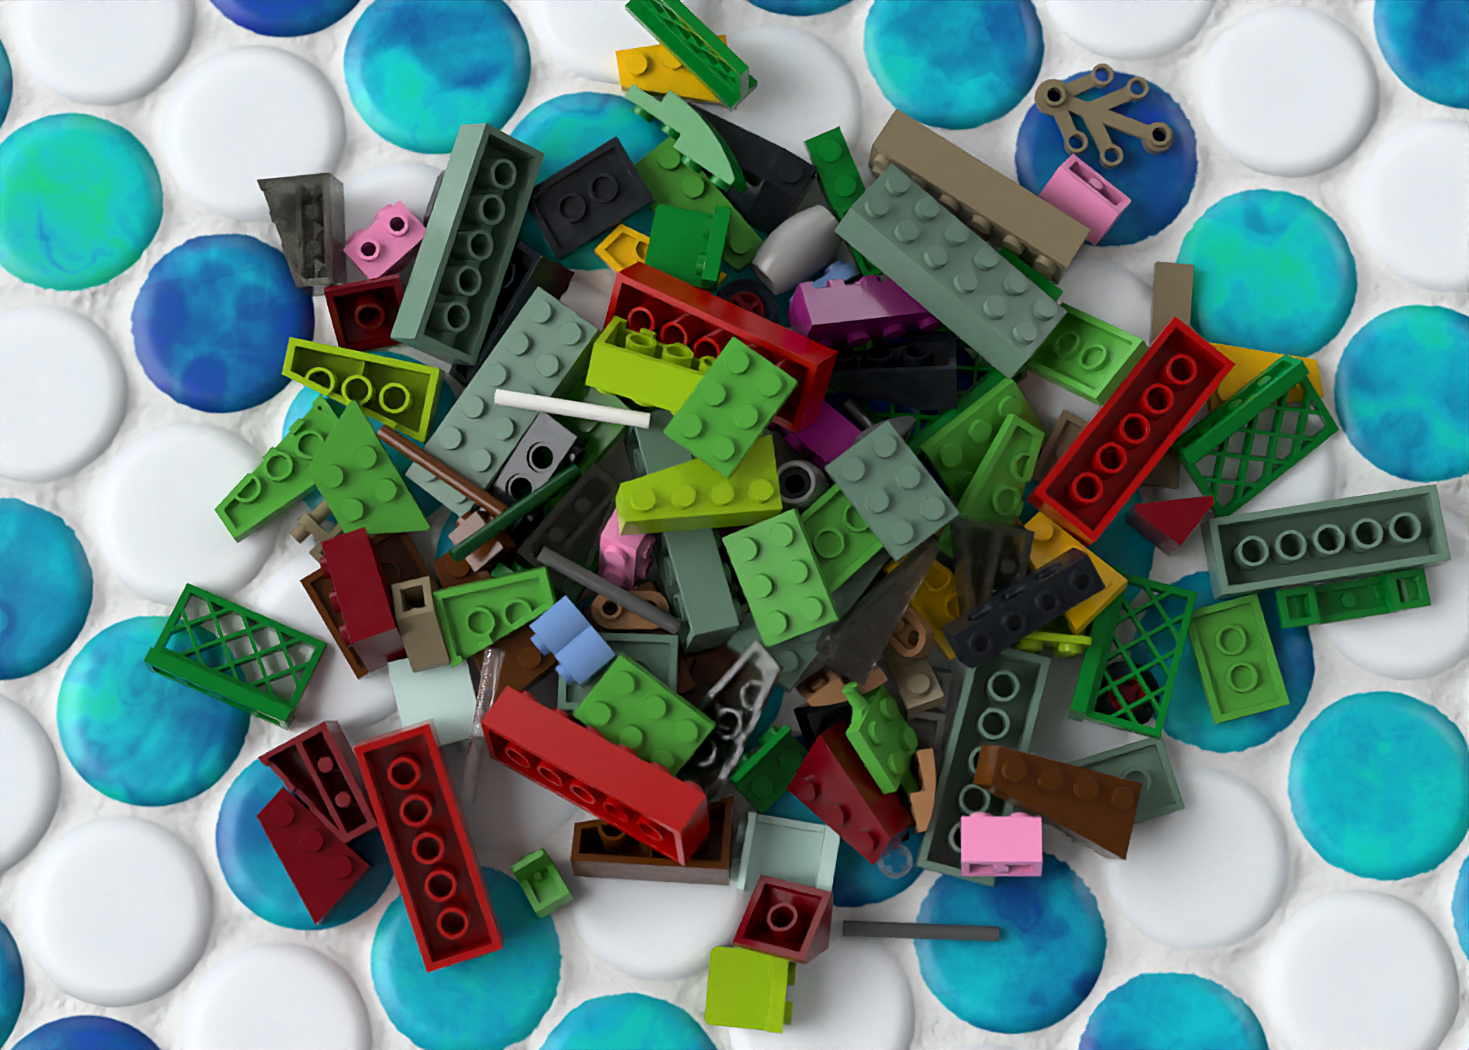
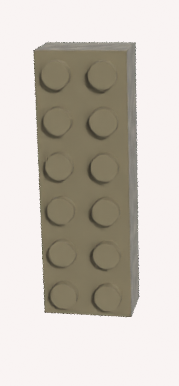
(980, 196)

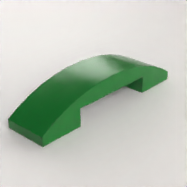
(1352, 599)

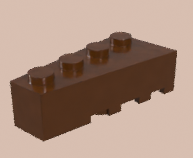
(520, 660)
(1073, 799)
(609, 853)

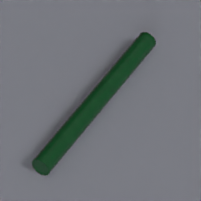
(514, 513)

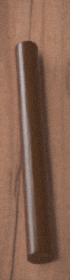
(441, 471)

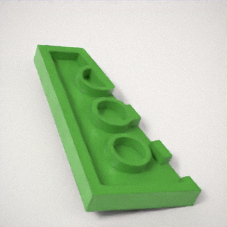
(280, 477)
(1000, 478)

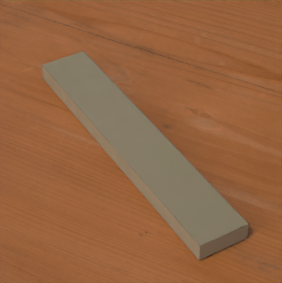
(1169, 298)

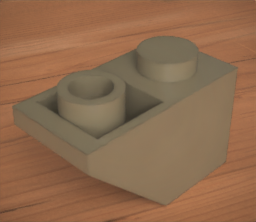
(420, 624)

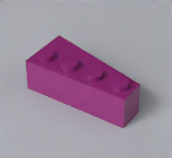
(857, 312)
(823, 439)

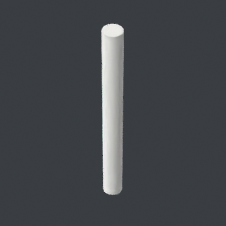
(572, 408)

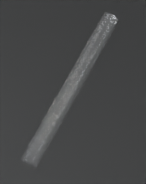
(477, 738)

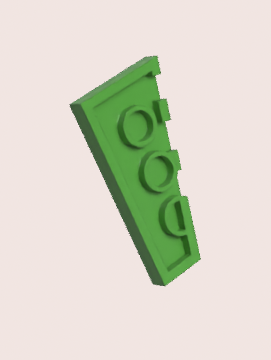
(682, 187)

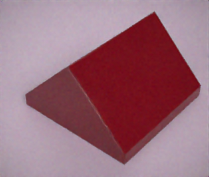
(365, 311)
(1169, 521)
(786, 920)

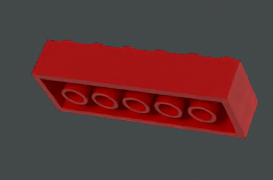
(707, 325)
(1130, 432)
(597, 774)
(429, 845)

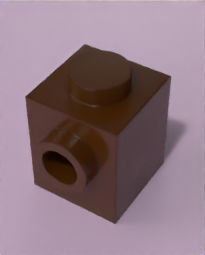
(489, 554)

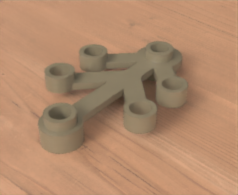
(1098, 114)

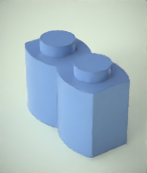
(572, 642)

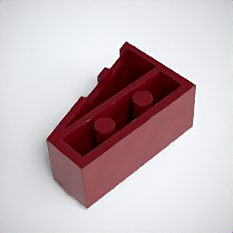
(362, 598)
(327, 778)
(847, 798)
(312, 855)

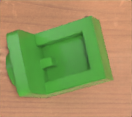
(541, 882)

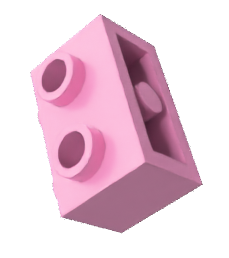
(1085, 197)
(387, 243)
(626, 556)
(1001, 845)

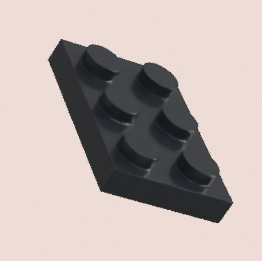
(589, 198)

